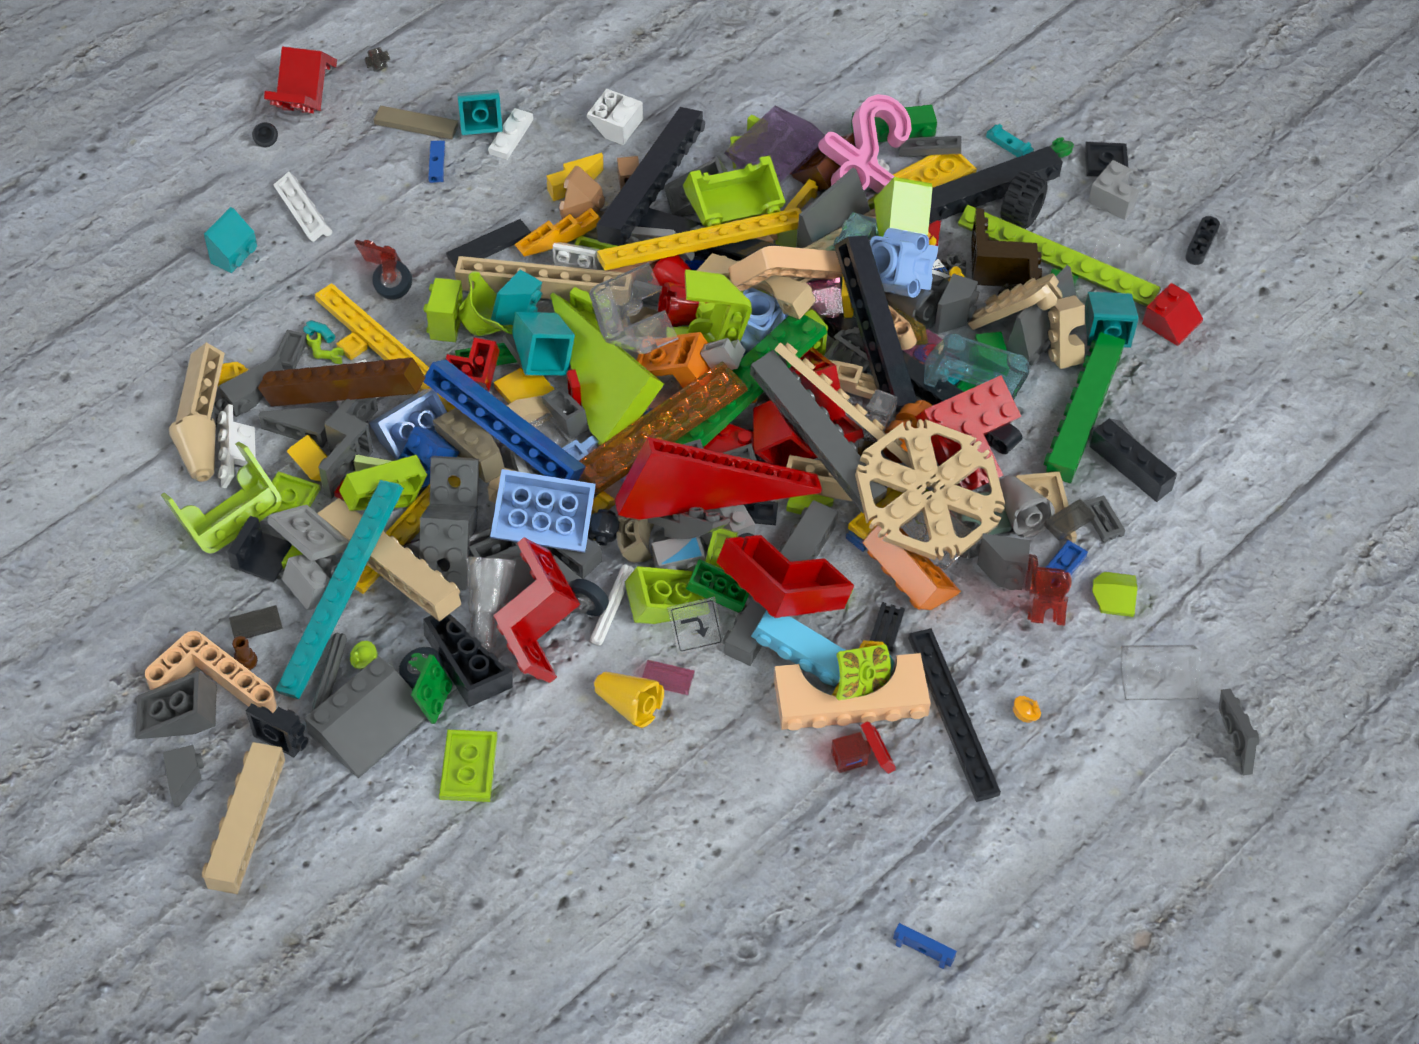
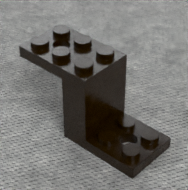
(1001, 261)

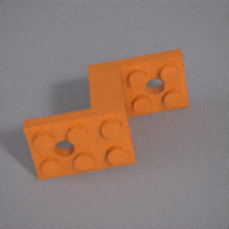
(679, 359)

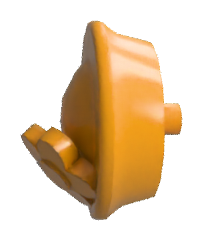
(1026, 709)

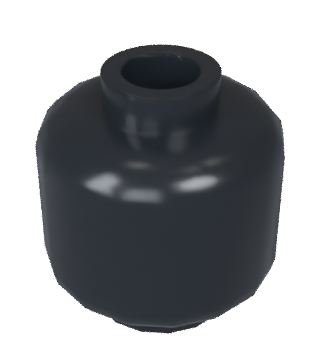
(603, 526)

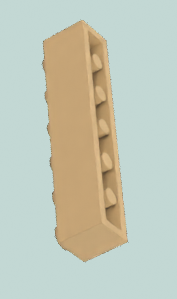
(244, 818)

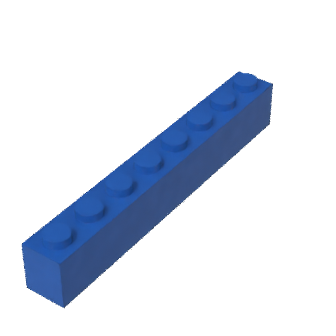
(502, 422)

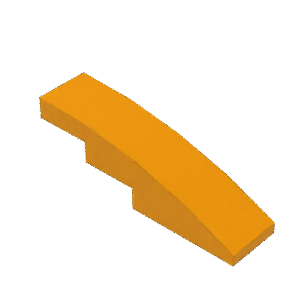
(563, 231)

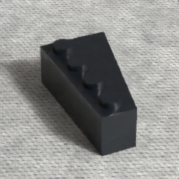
(469, 665)

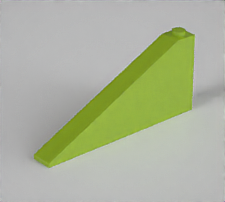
(611, 381)

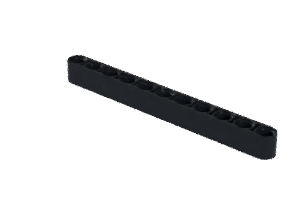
(1001, 440)

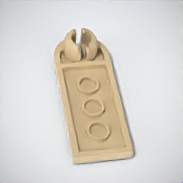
(1040, 292)

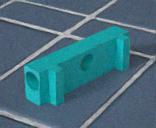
(1008, 141)

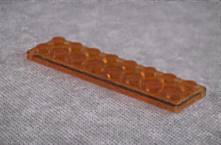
(665, 422)

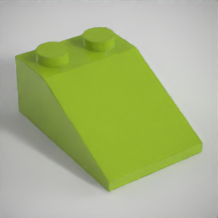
(656, 589)

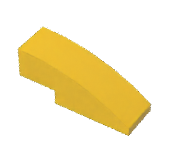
(591, 165)

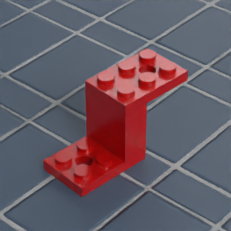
(300, 80)
(837, 414)
(536, 611)

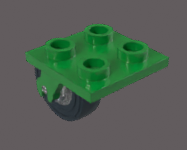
(425, 673)

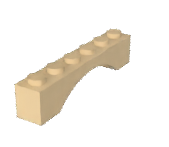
(791, 295)

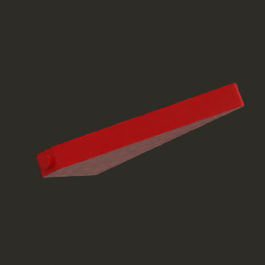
(676, 477)

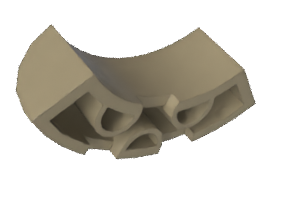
(634, 539)

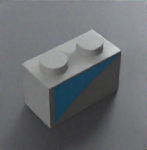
(677, 553)

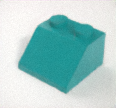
(230, 241)
(517, 295)

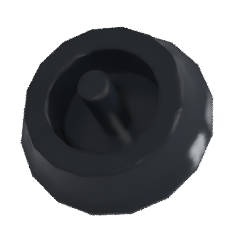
(265, 134)

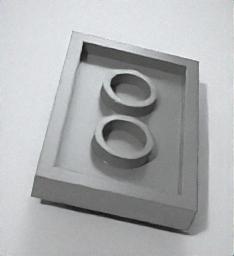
(308, 532)

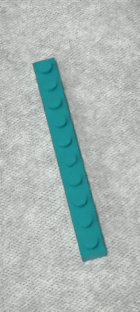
(339, 590)

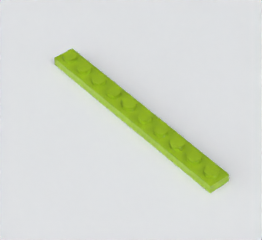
(1060, 256)

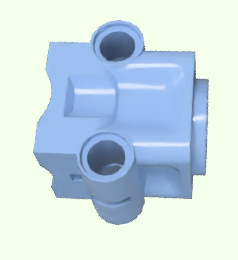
(904, 261)
(764, 318)

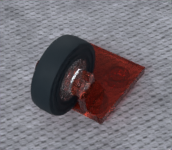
(391, 277)

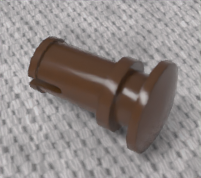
(244, 653)

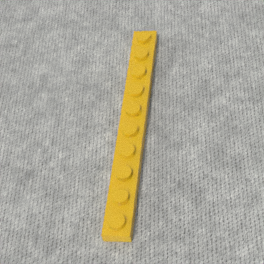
(698, 239)
(369, 330)

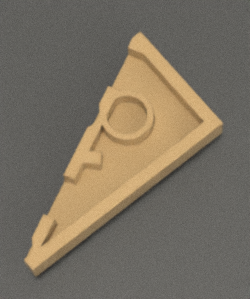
(1052, 488)

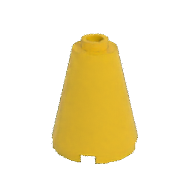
(630, 696)

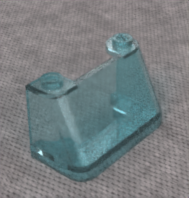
(974, 363)

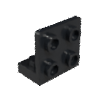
(258, 552)

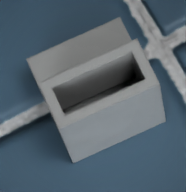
(725, 351)

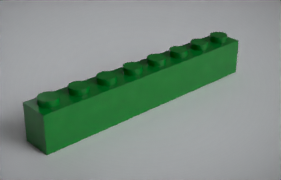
(1085, 407)

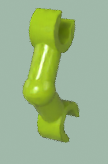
(325, 354)

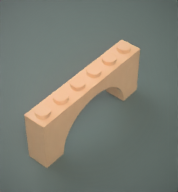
(805, 706)

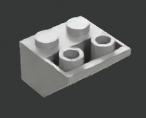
(309, 578)

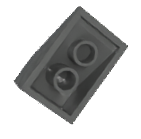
(675, 192)
(177, 708)

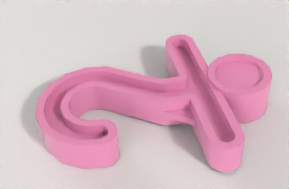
(864, 155)

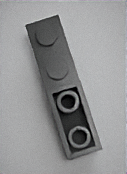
(691, 523)

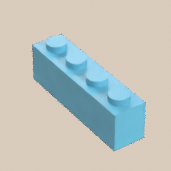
(800, 645)

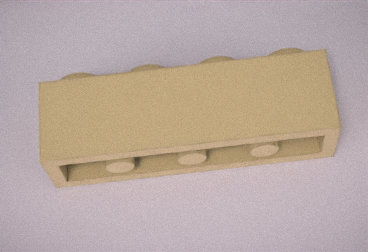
(201, 382)
(829, 485)

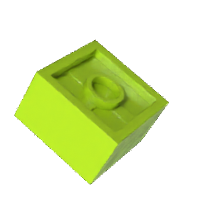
(443, 309)

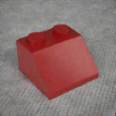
(1172, 314)

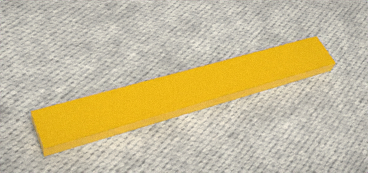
(403, 530)

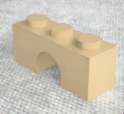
(1065, 348)

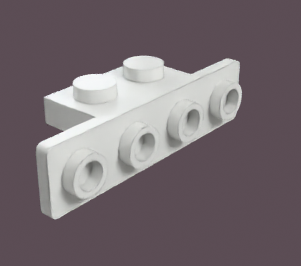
(229, 434)

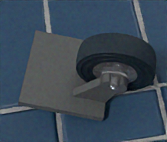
(590, 596)

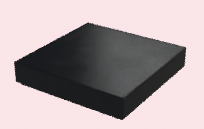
(1100, 155)

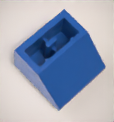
(426, 444)

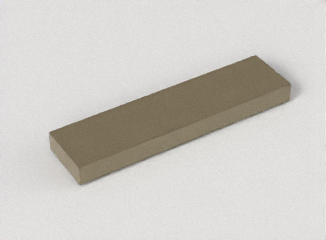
(416, 122)

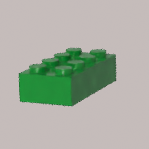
(714, 582)

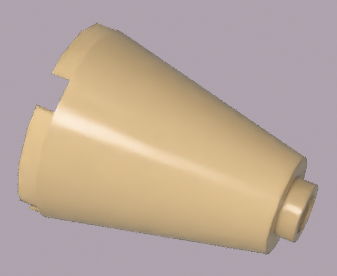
(196, 445)

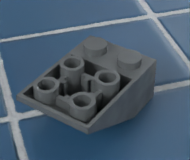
(506, 550)

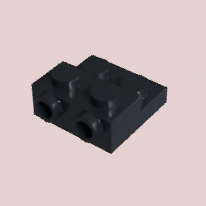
(278, 728)

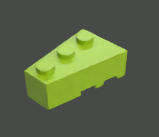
(360, 485)

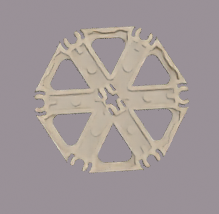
(915, 500)

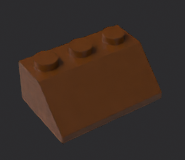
(820, 167)

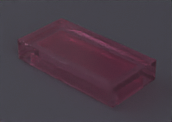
(669, 676)

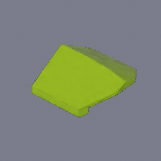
(1115, 593)

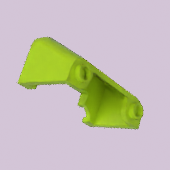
(735, 193)

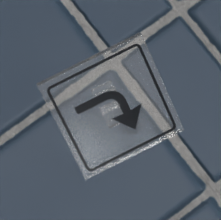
(696, 625)

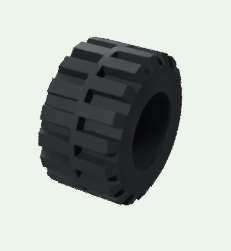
(1024, 199)

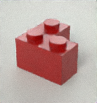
(481, 362)

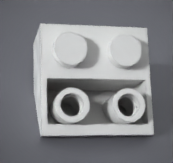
(616, 116)
(575, 256)

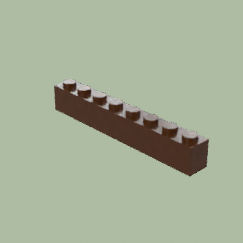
(342, 382)

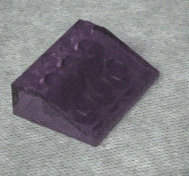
(783, 137)

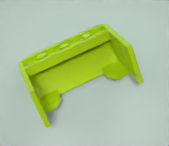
(730, 310)
(225, 521)

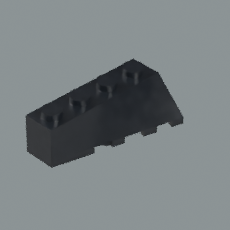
(1132, 459)

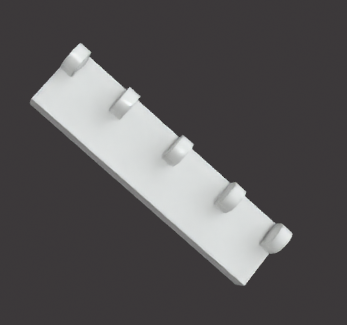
(302, 207)

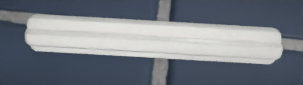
(614, 600)

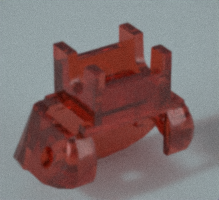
(1045, 594)

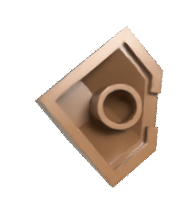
(581, 194)

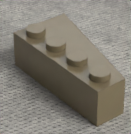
(471, 442)

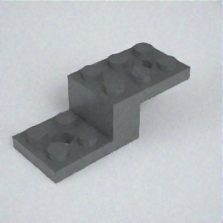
(347, 437)

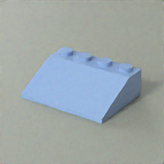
(543, 510)

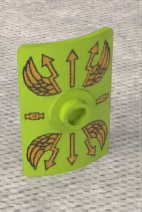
(863, 671)

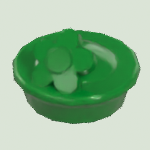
(1061, 147)

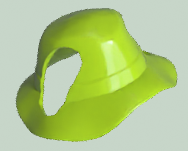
(478, 308)

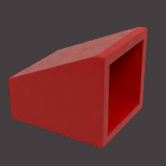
(776, 437)

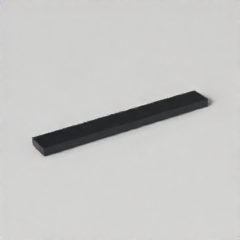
(954, 716)

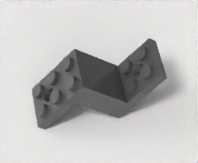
(450, 517)

